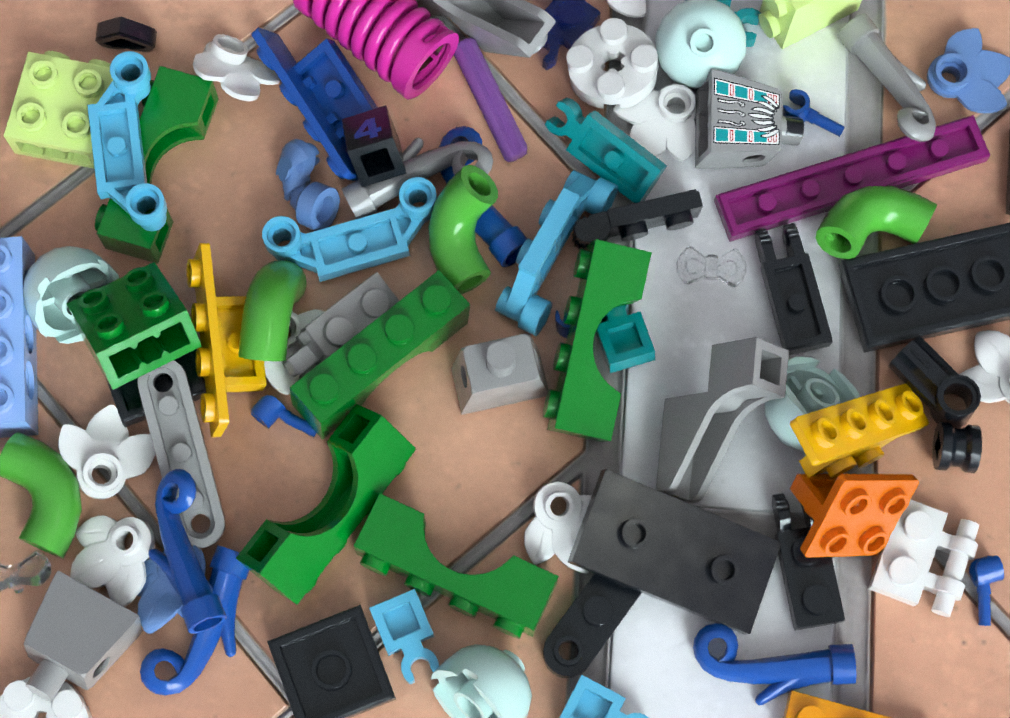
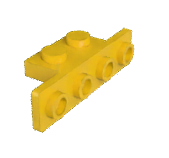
(219, 328)
(856, 430)

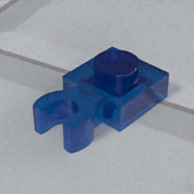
(572, 20)

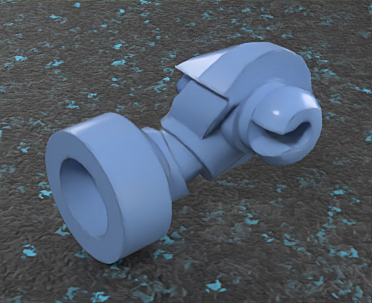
(314, 202)

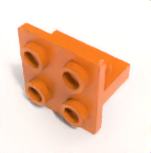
(852, 511)

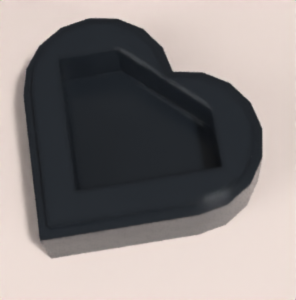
(125, 34)

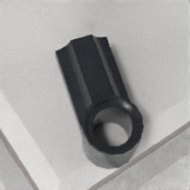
(933, 378)

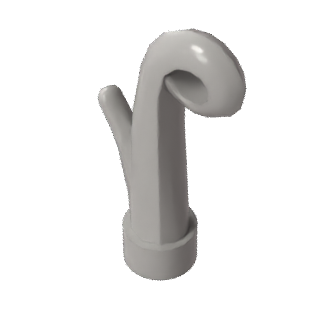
(915, 117)
(367, 199)

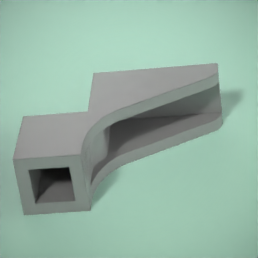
(497, 25)
(703, 424)

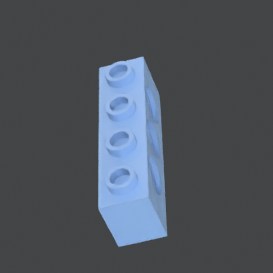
(17, 343)

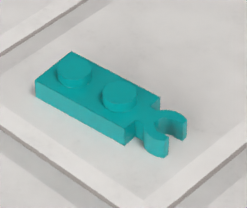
(608, 151)

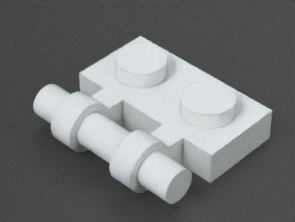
(907, 558)

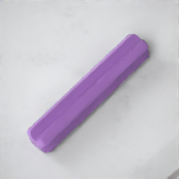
(490, 100)

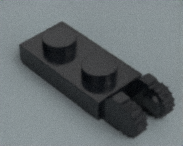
(635, 219)
(793, 293)
(808, 581)

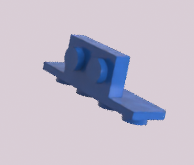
(323, 91)

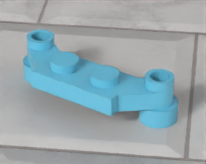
(119, 146)
(358, 242)
(538, 255)

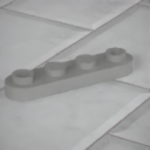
(181, 445)

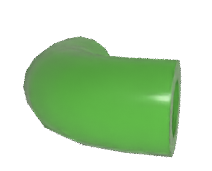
(873, 210)
(454, 225)
(269, 310)
(52, 490)

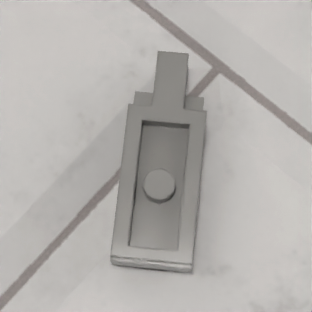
(341, 323)

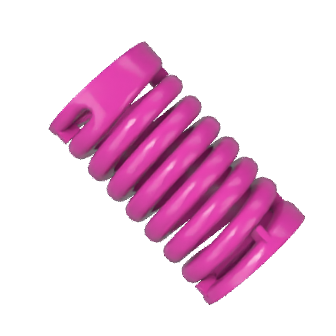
(388, 37)

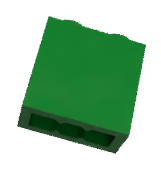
(134, 324)

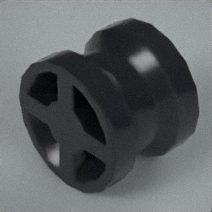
(957, 447)

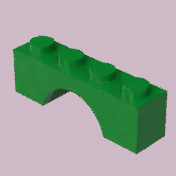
(173, 114)
(353, 371)
(583, 400)
(365, 461)
(510, 594)

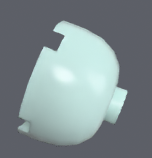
(698, 39)
(57, 280)
(806, 392)
(483, 684)

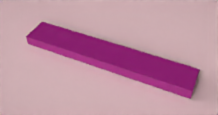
(821, 185)

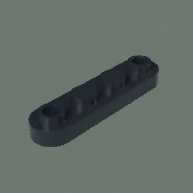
(588, 625)

